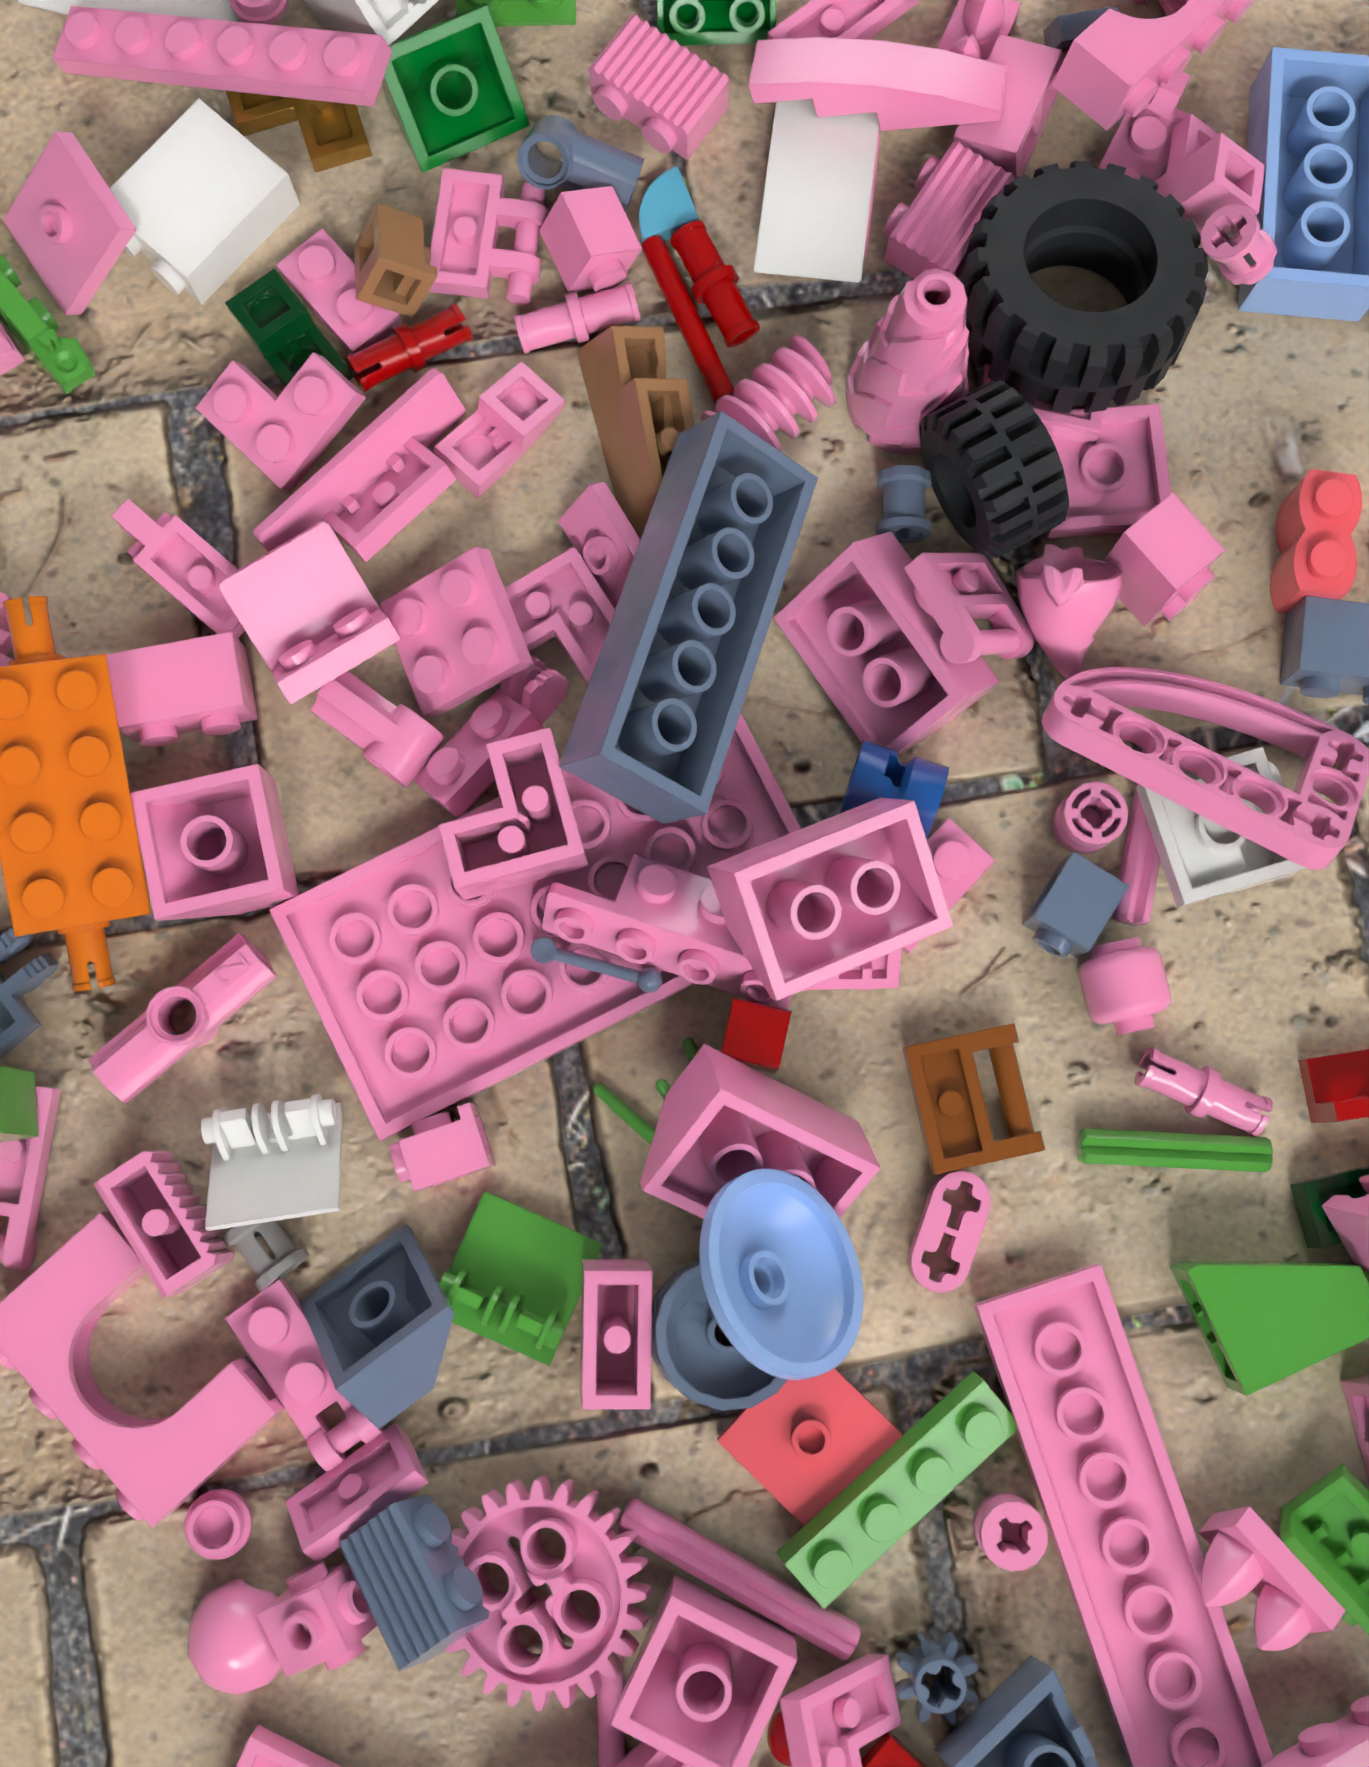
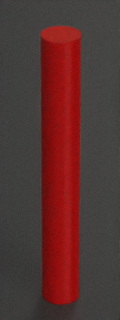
(687, 317)

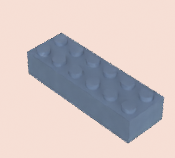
(690, 622)

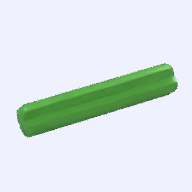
(1175, 1150)

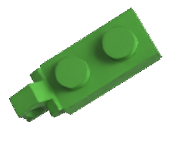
(36, 332)

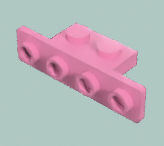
(378, 477)
(659, 921)

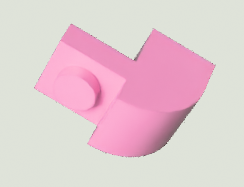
(1209, 172)

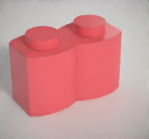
(1316, 539)

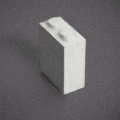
(202, 202)

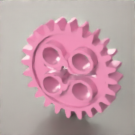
(592, 1563)

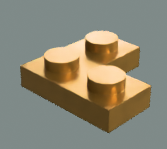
(329, 129)

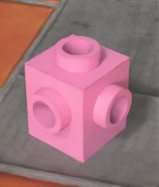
(330, 1611)

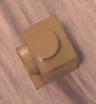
(393, 261)

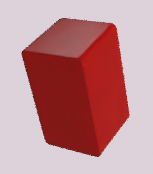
(756, 1034)

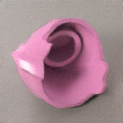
(1067, 602)

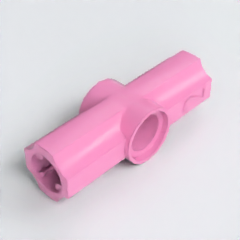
(150, 1042)

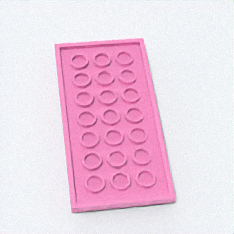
(443, 990)

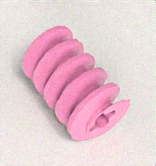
(780, 392)

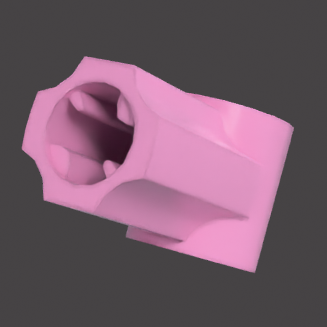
(389, 735)

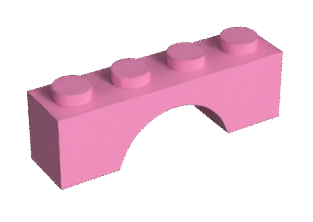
(1123, 57)

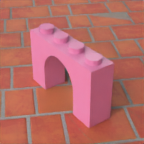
(48, 1341)

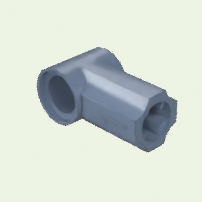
(585, 161)

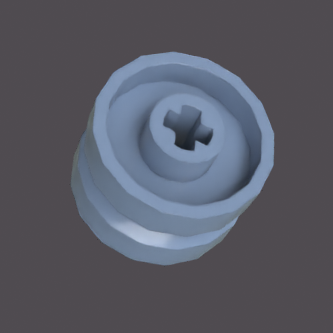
(691, 1356)

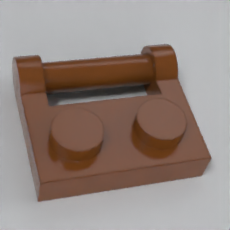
(953, 1103)

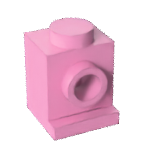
(443, 1149)

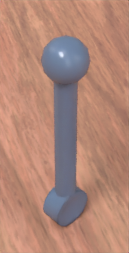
(545, 951)

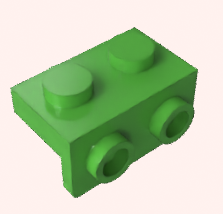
(1331, 1538)

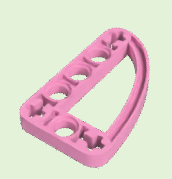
(1092, 718)

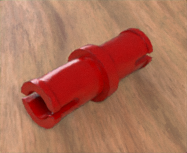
(714, 283)
(409, 347)

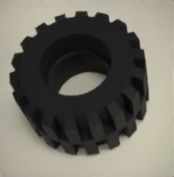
(994, 469)

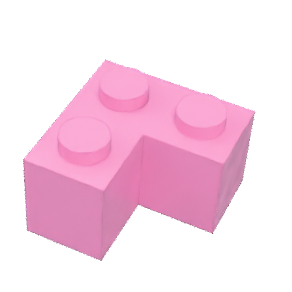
(529, 835)

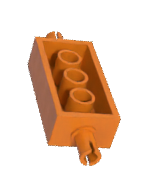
(64, 798)

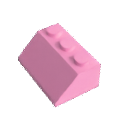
(879, 648)
(832, 895)
(737, 1120)

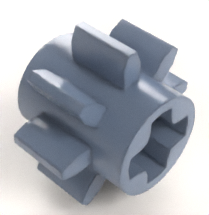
(942, 1696)

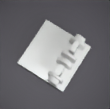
(273, 1162)

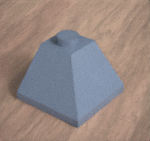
(382, 1327)

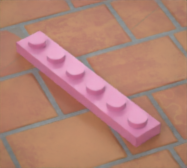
(224, 55)

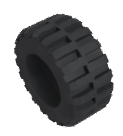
(1092, 223)

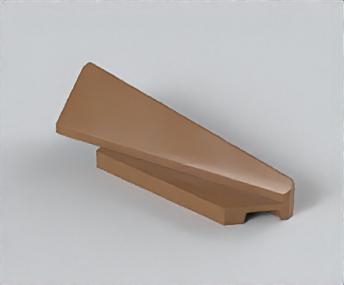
(634, 412)

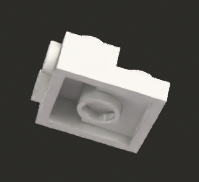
(1204, 856)

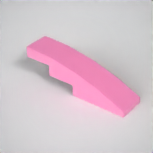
(896, 80)

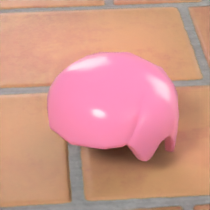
(229, 1641)

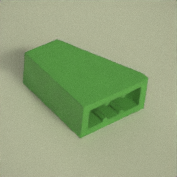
(1274, 1315)

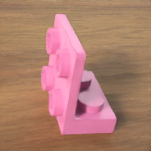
(308, 611)

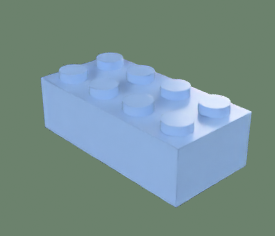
(1314, 140)

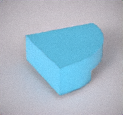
(666, 206)

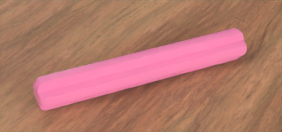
(740, 1579)

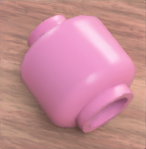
(1124, 985)

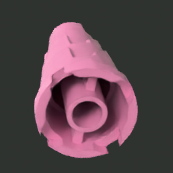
(911, 362)

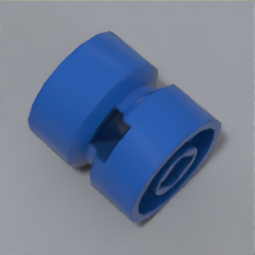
(882, 775)

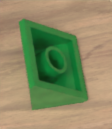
(452, 88)

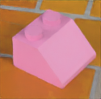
(214, 845)
(705, 1679)

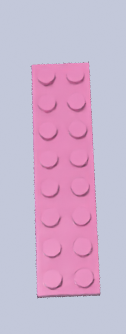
(1120, 1525)

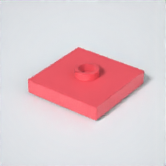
(809, 1441)

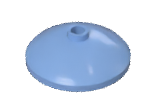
(781, 1274)

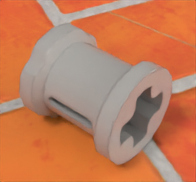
(266, 1269)

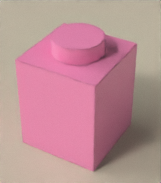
(590, 239)

